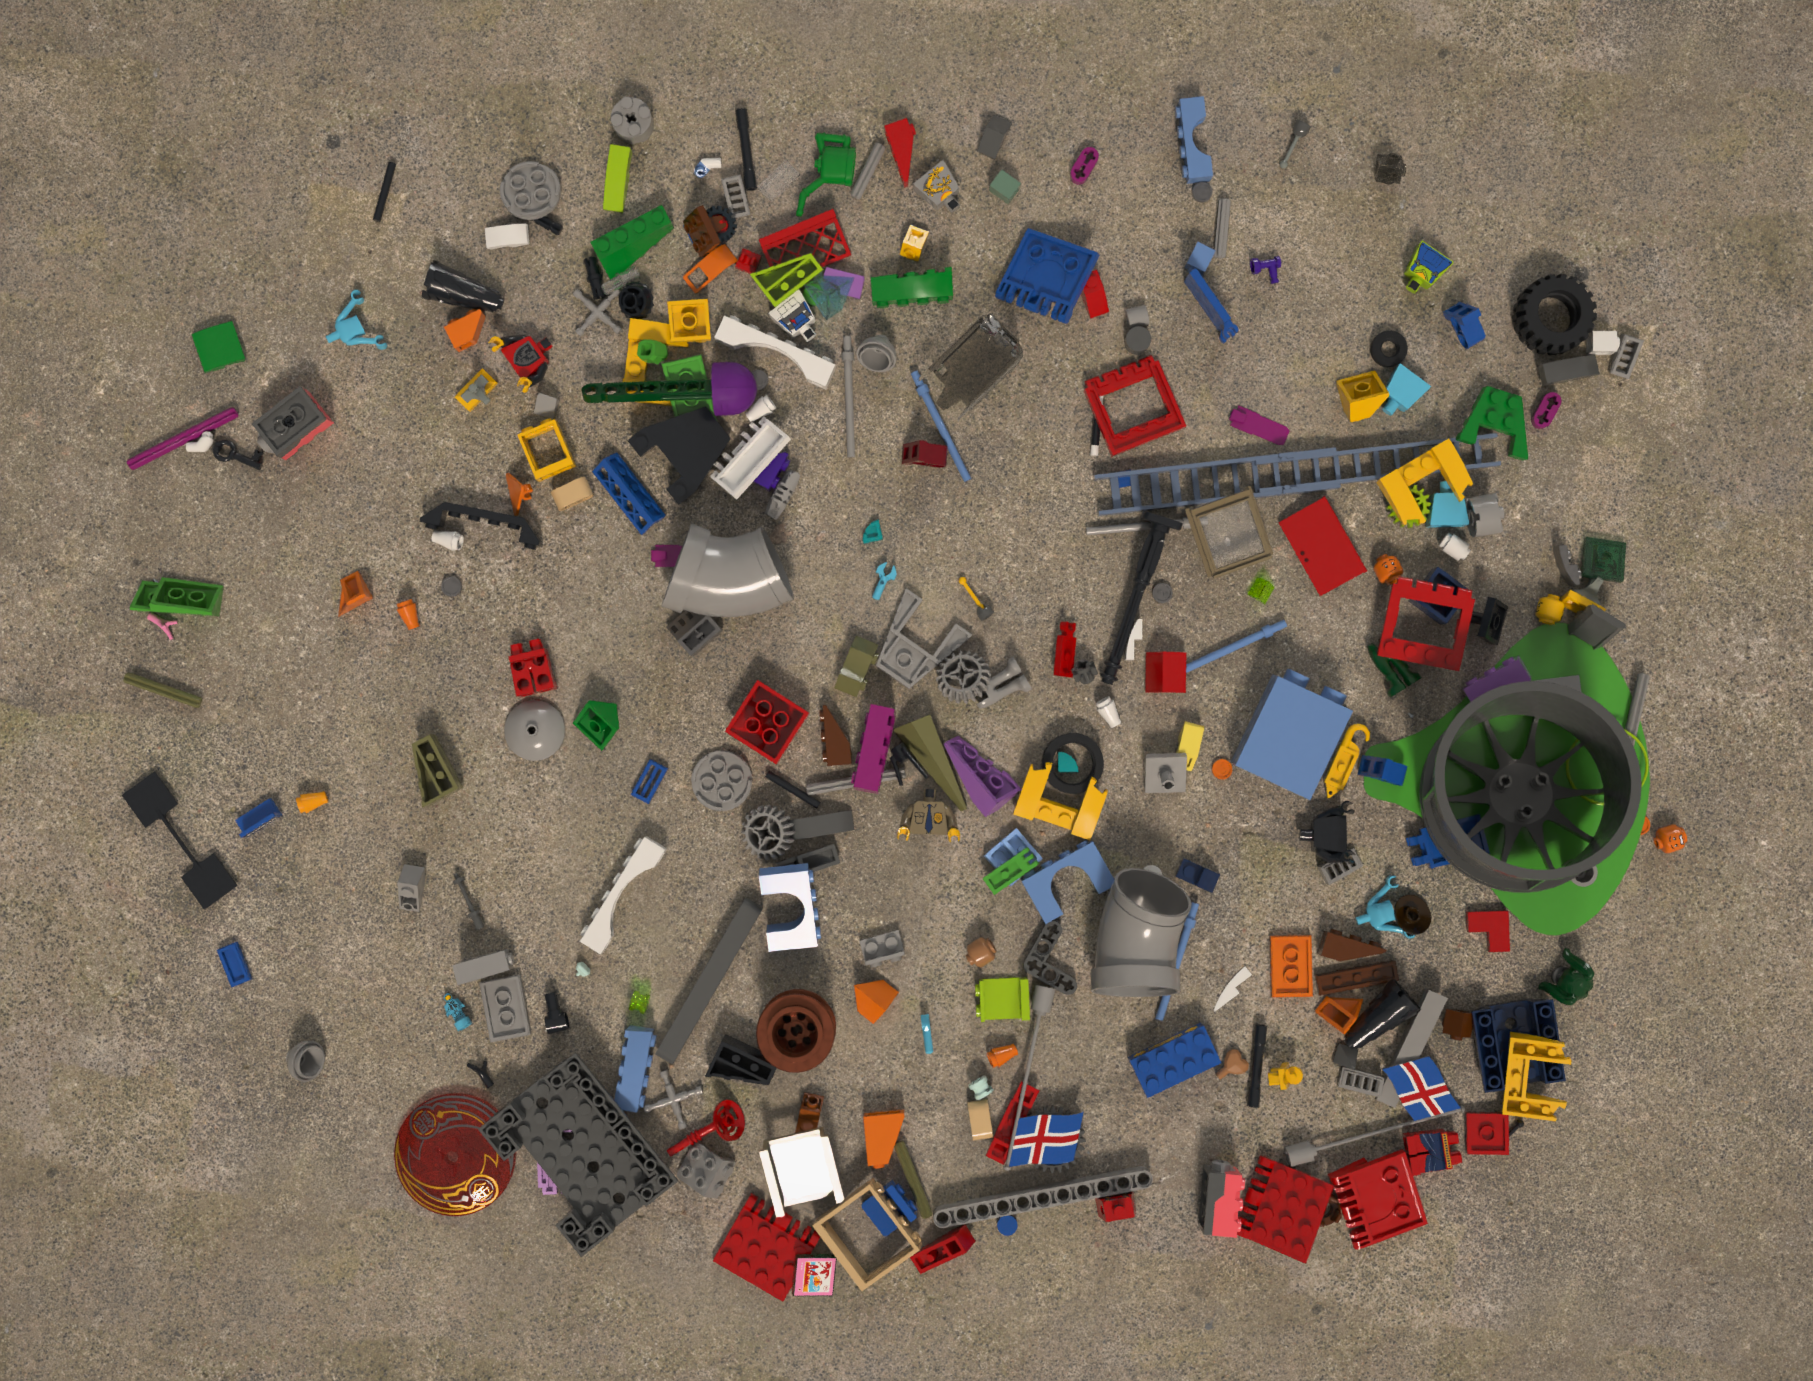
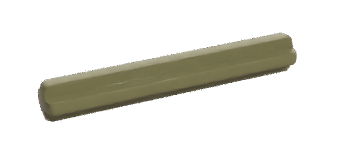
(162, 690)
(913, 1179)

